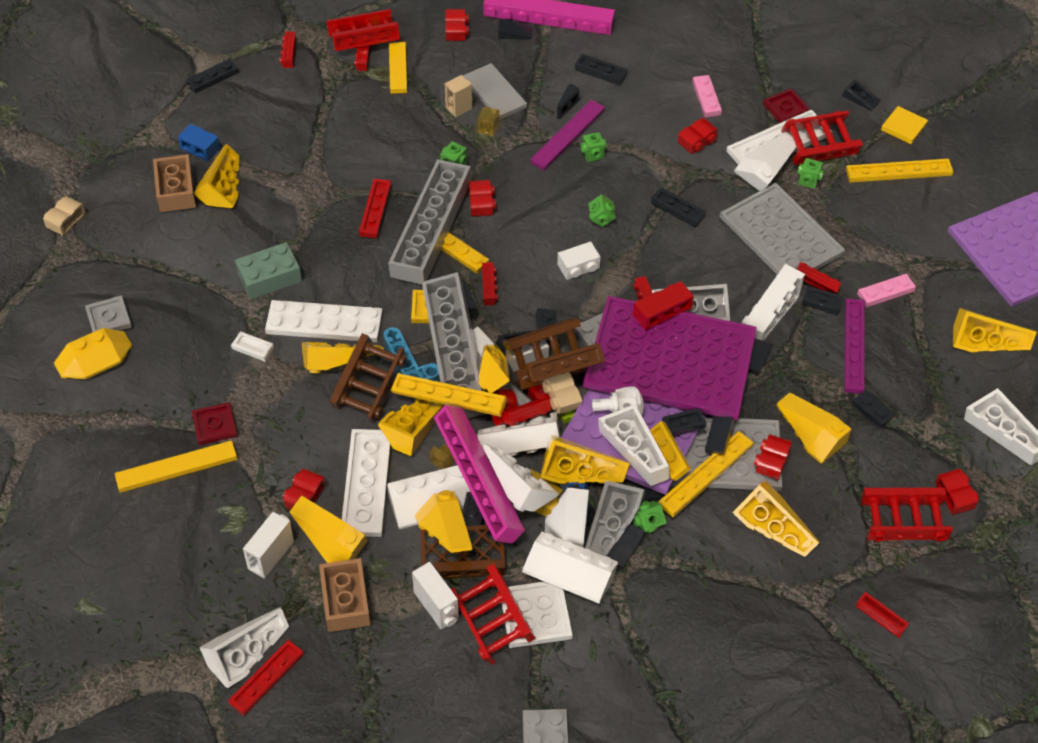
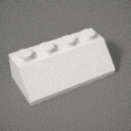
(411, 494)
(570, 567)

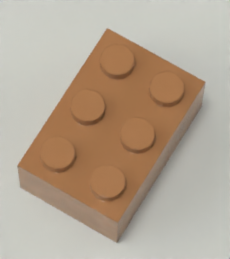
(174, 183)
(344, 595)

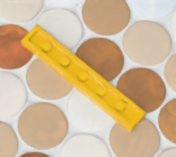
(899, 170)
(449, 394)
(175, 466)
(705, 475)

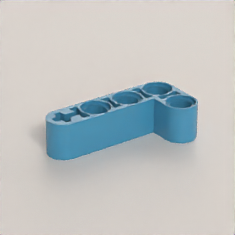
(393, 341)

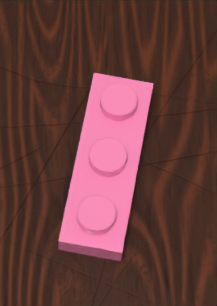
(706, 96)
(886, 290)

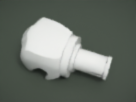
(619, 400)

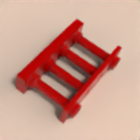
(363, 30)
(820, 152)
(913, 498)
(512, 613)

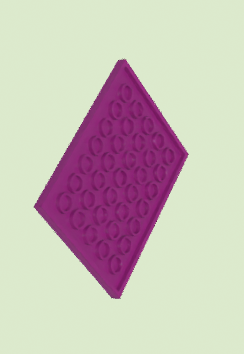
(677, 363)

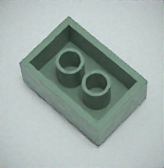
(268, 270)

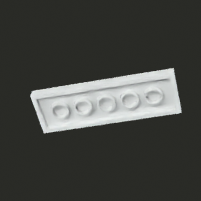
(747, 146)
(323, 320)
(366, 481)

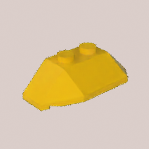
(93, 354)

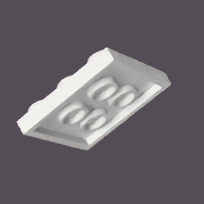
(544, 610)

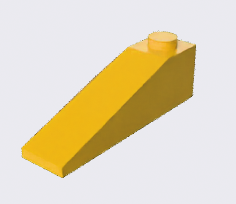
(322, 356)
(493, 369)
(410, 425)
(445, 521)

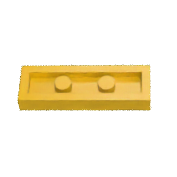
(463, 253)
(673, 455)

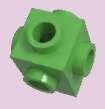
(593, 146)
(454, 153)
(810, 173)
(602, 210)
(649, 516)

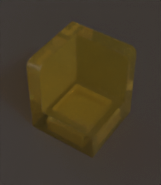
(488, 121)
(441, 457)

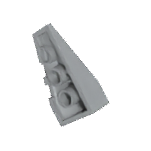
(709, 301)
(613, 515)

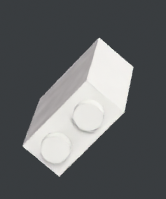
(268, 544)
(435, 595)

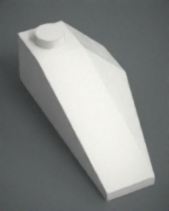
(766, 161)
(518, 484)
(569, 517)
(236, 651)

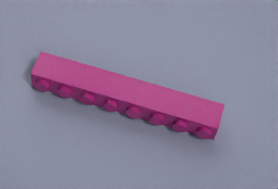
(553, 14)
(479, 474)

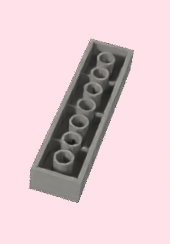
(430, 222)
(452, 333)

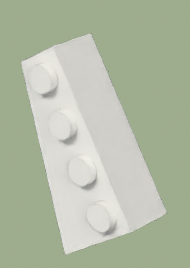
(776, 301)
(1005, 425)
(522, 436)
(634, 441)

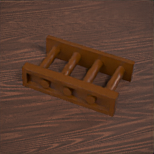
(533, 339)
(571, 361)
(355, 364)

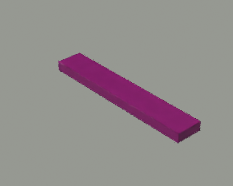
(567, 135)
(854, 346)

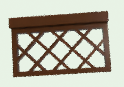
(465, 568)

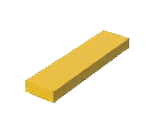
(398, 71)

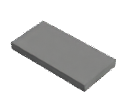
(495, 90)

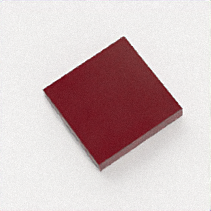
(785, 105)
(214, 423)

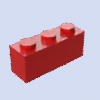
(662, 305)

